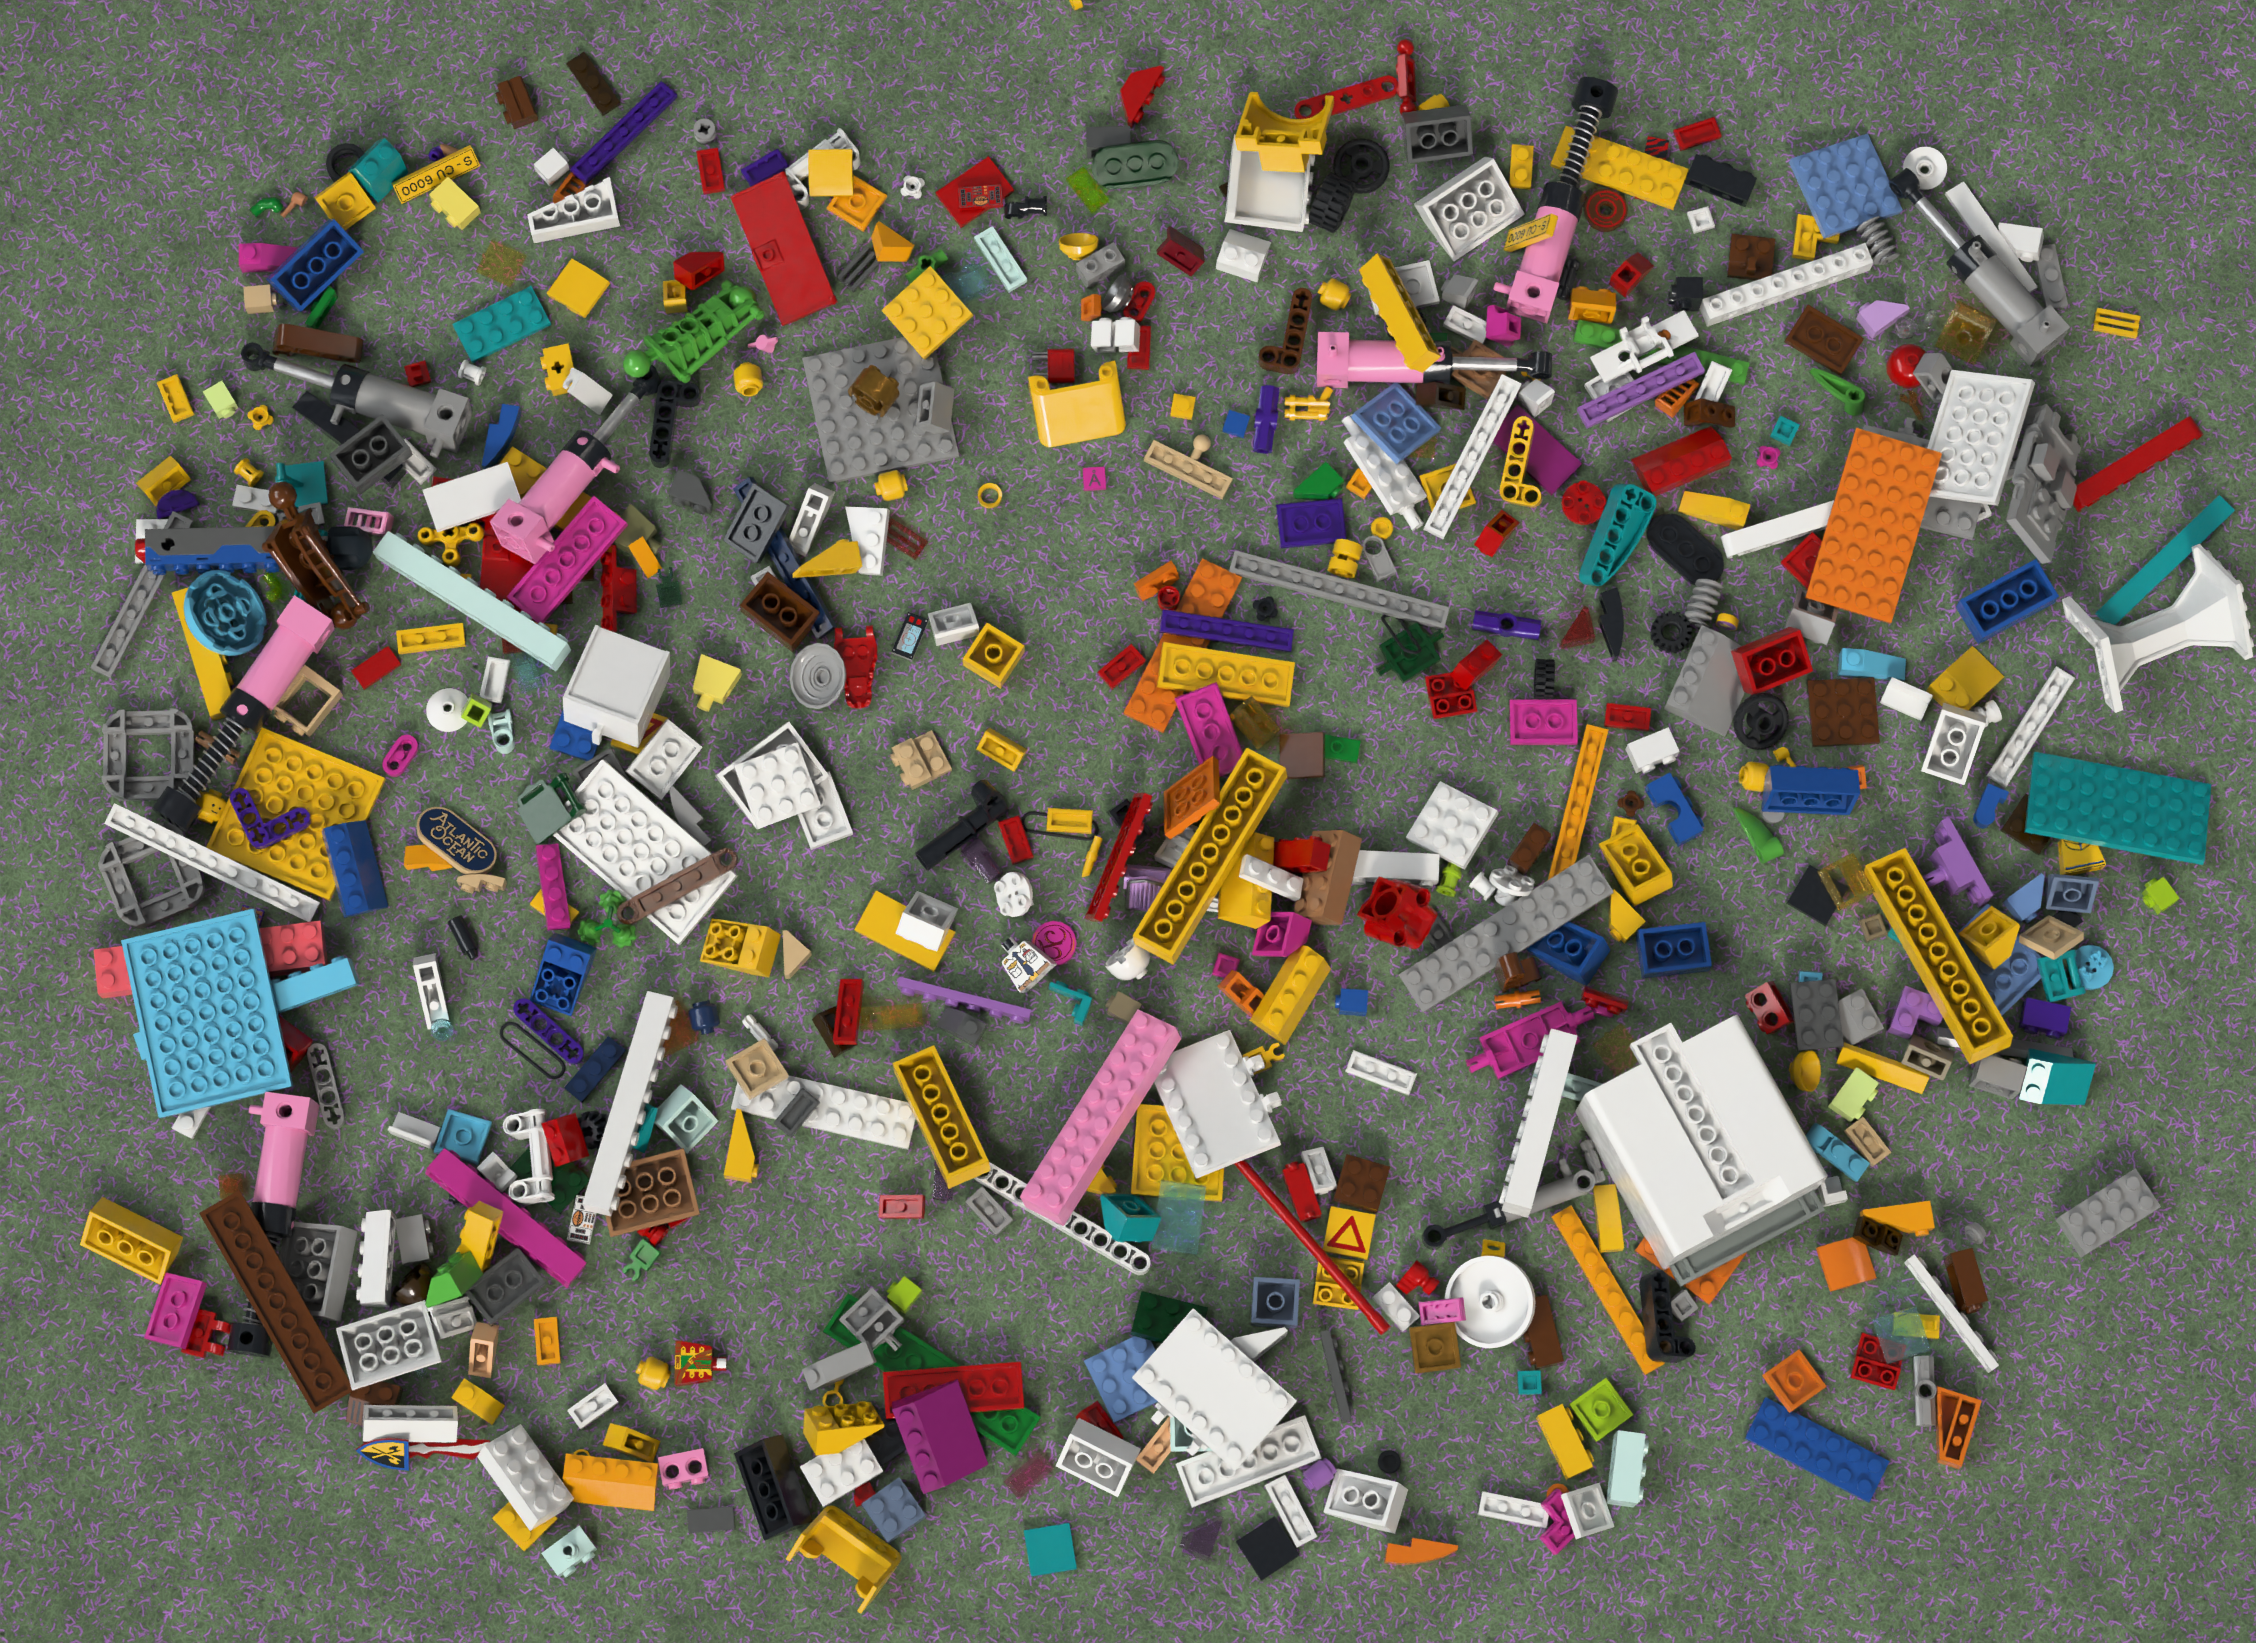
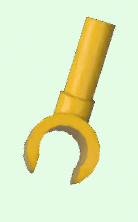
(1783, 753)

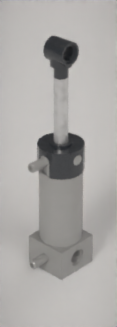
(1978, 266)
(438, 417)

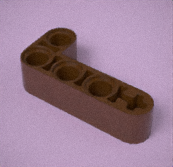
(1292, 331)
(317, 343)
(1516, 973)

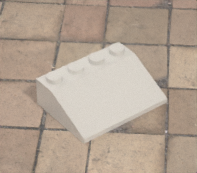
(1469, 208)
(778, 739)
(388, 1345)

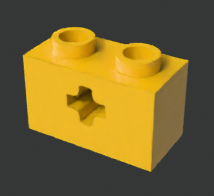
(557, 357)

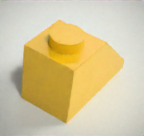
(1623, 918)
(478, 1401)
(631, 1442)

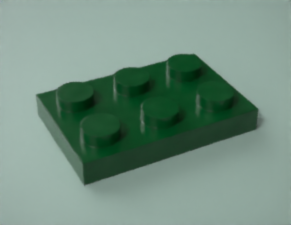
(566, 1182)
(1160, 1315)

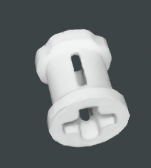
(472, 372)
(1483, 886)

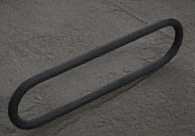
(1397, 640)
(1055, 834)
(537, 1042)

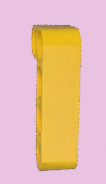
(1520, 460)

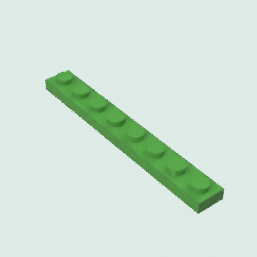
(1605, 337)

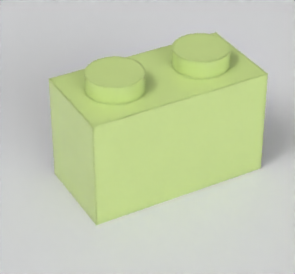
(1853, 1095)

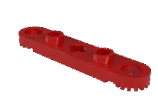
(1362, 95)

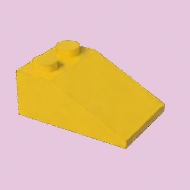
(1965, 681)
(1636, 865)

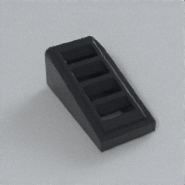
(1118, 820)

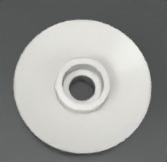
(1928, 158)
(444, 720)

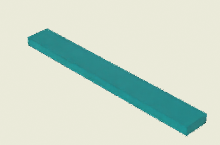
(2165, 561)

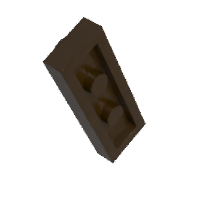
(593, 83)

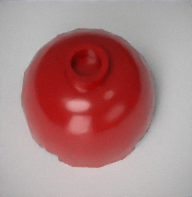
(1902, 364)

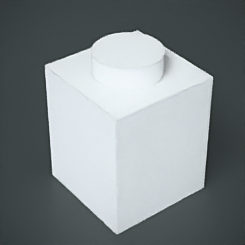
(552, 166)

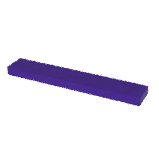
(623, 133)
(1226, 630)

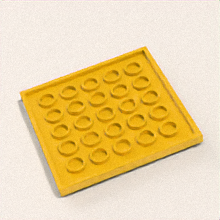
(290, 776)

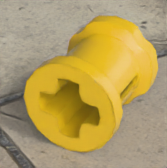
(244, 466)

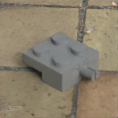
(873, 1320)

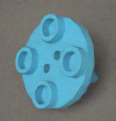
(2098, 960)

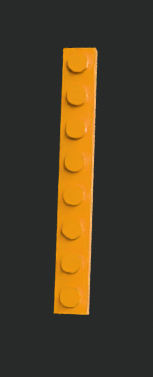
(1579, 799)
(1605, 1286)

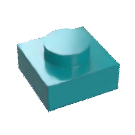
(1784, 430)
(1529, 1382)

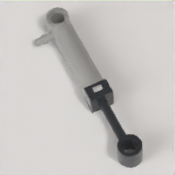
(1545, 1197)

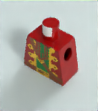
(696, 1363)

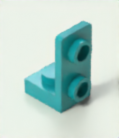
(1080, 1010)

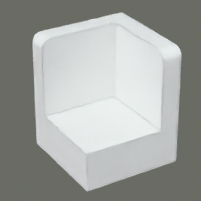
(1831, 1192)

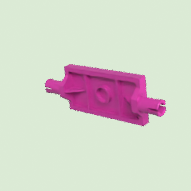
(1520, 1042)

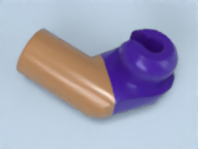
(441, 151)

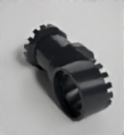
(1031, 206)

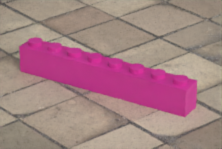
(516, 1223)

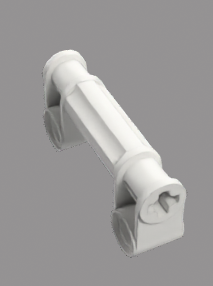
(799, 170)
(538, 1187)

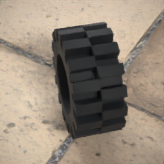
(1670, 619)
(1544, 678)

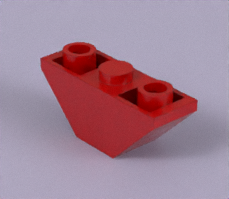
(1139, 92)

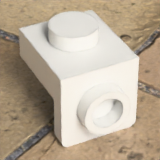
(497, 1172)

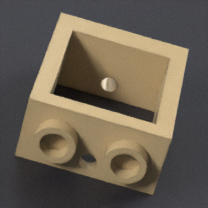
(319, 682)

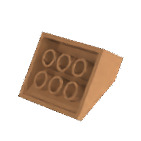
(654, 1194)

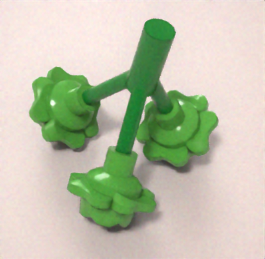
(623, 933)

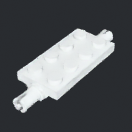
(1391, 481)

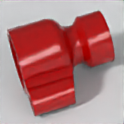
(1417, 1276)

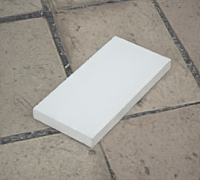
(471, 496)

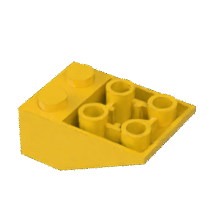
(741, 947)
(839, 1426)

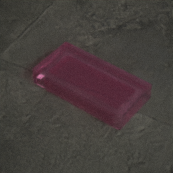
(1028, 1475)

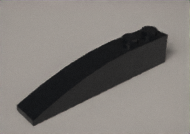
(320, 415)

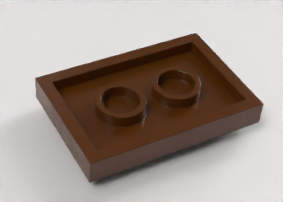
(1824, 340)

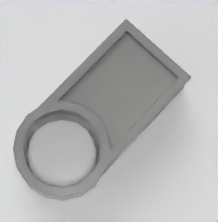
(1379, 563)

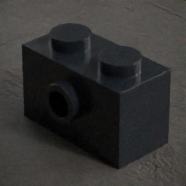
(1686, 294)

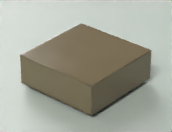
(1872, 927)

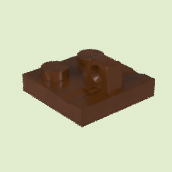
(1750, 257)

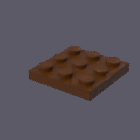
(1843, 712)

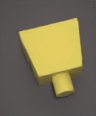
(714, 681)

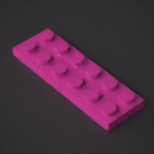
(565, 566)

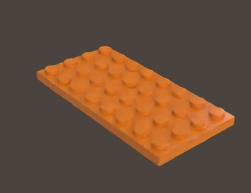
(1873, 525)

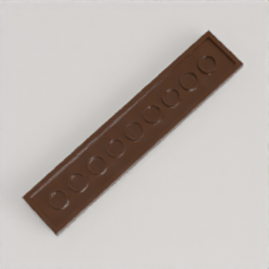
(277, 1301)

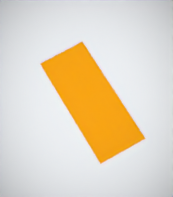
(645, 557)

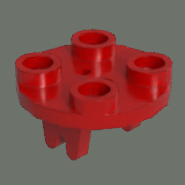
(1590, 496)

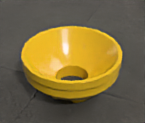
(1078, 245)
(1805, 1071)

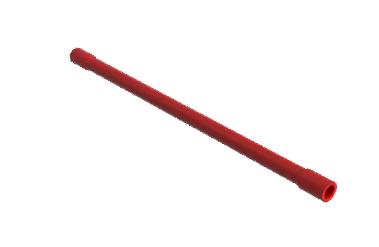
(1360, 1301)

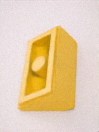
(1001, 749)

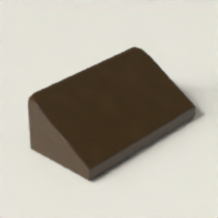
(825, 1024)

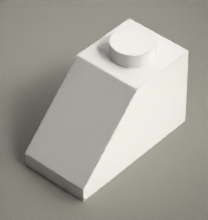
(2023, 240)
(1535, 396)

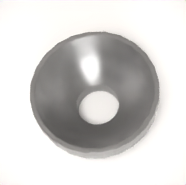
(1118, 295)

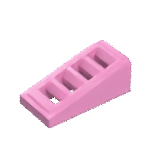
(384, 517)

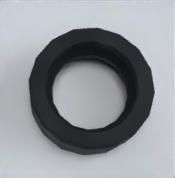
(335, 153)

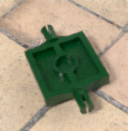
(1407, 664)

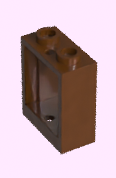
(1966, 1280)

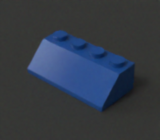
(1810, 790)
(354, 868)

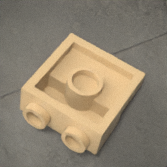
(920, 760)

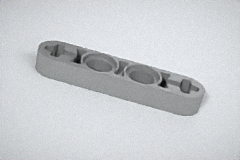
(323, 1087)

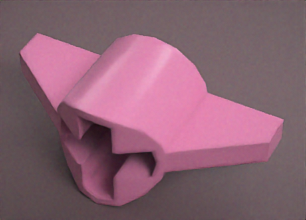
(764, 343)

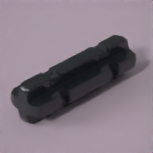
(1568, 279)

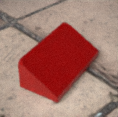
(1098, 1417)

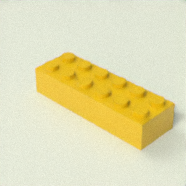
(941, 1117)

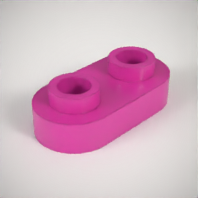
(400, 756)

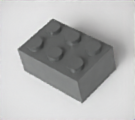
(1437, 133)
(371, 454)

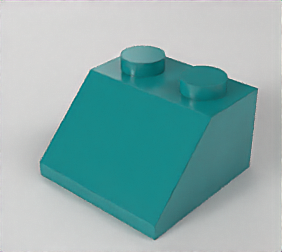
(379, 168)
(1129, 1218)

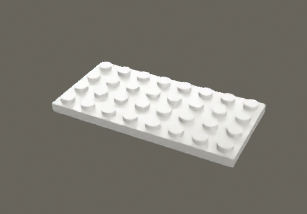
(637, 847)

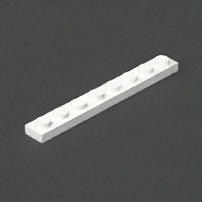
(1472, 456)

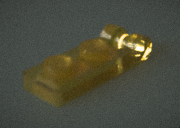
(891, 1017)

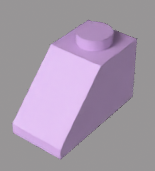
(1880, 316)

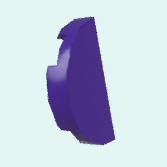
(175, 501)

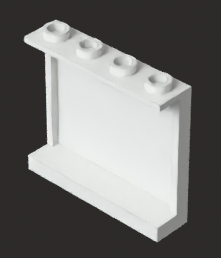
(1266, 197)

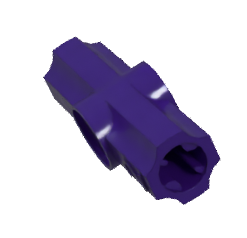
(1266, 419)
(1521, 626)

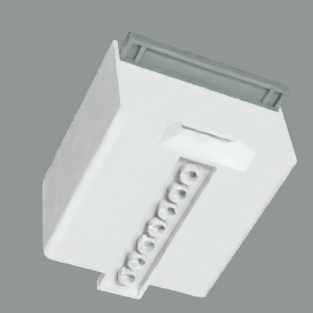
(1703, 1148)

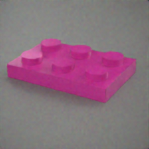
(1543, 722)
(175, 1310)

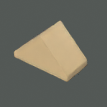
(794, 954)

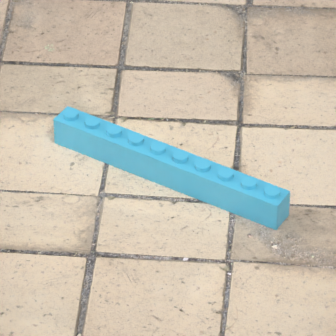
(304, 988)

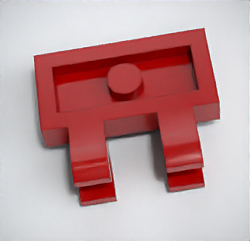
(201, 1334)

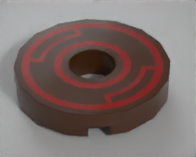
(1608, 198)

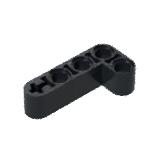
(668, 424)
(1655, 1288)

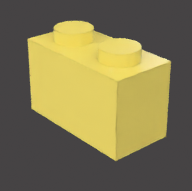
(454, 204)

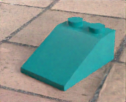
(2056, 1078)

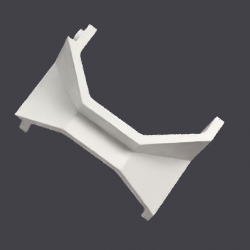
(2204, 614)

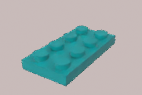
(501, 324)

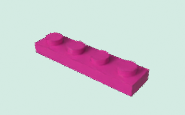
(552, 887)

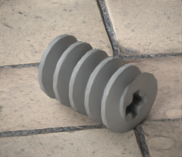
(1876, 242)
(1701, 602)

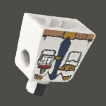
(1026, 964)

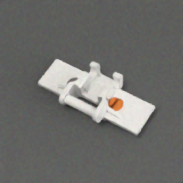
(1641, 340)

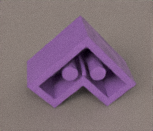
(1913, 1006)

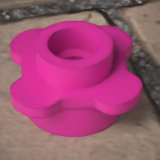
(1765, 451)

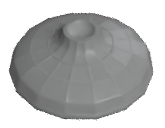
(817, 676)

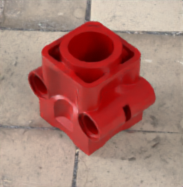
(1398, 913)

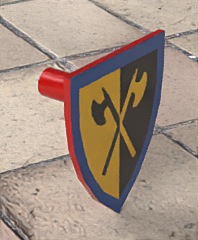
(387, 1452)

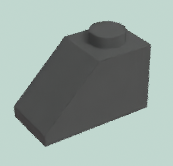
(962, 1026)

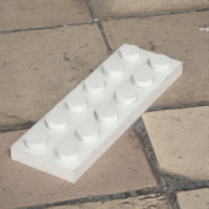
(1281, 1451)

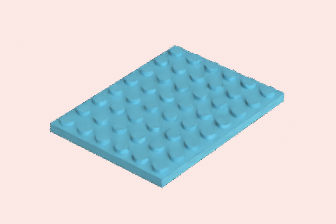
(207, 1013)

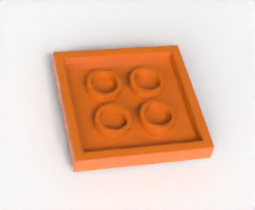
(1191, 797)

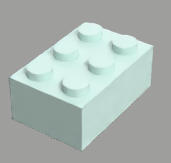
(1627, 1468)

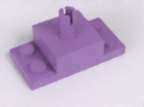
(1956, 866)

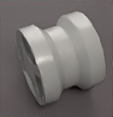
(705, 136)

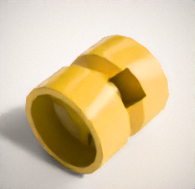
(1345, 558)

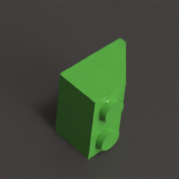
(453, 1278)

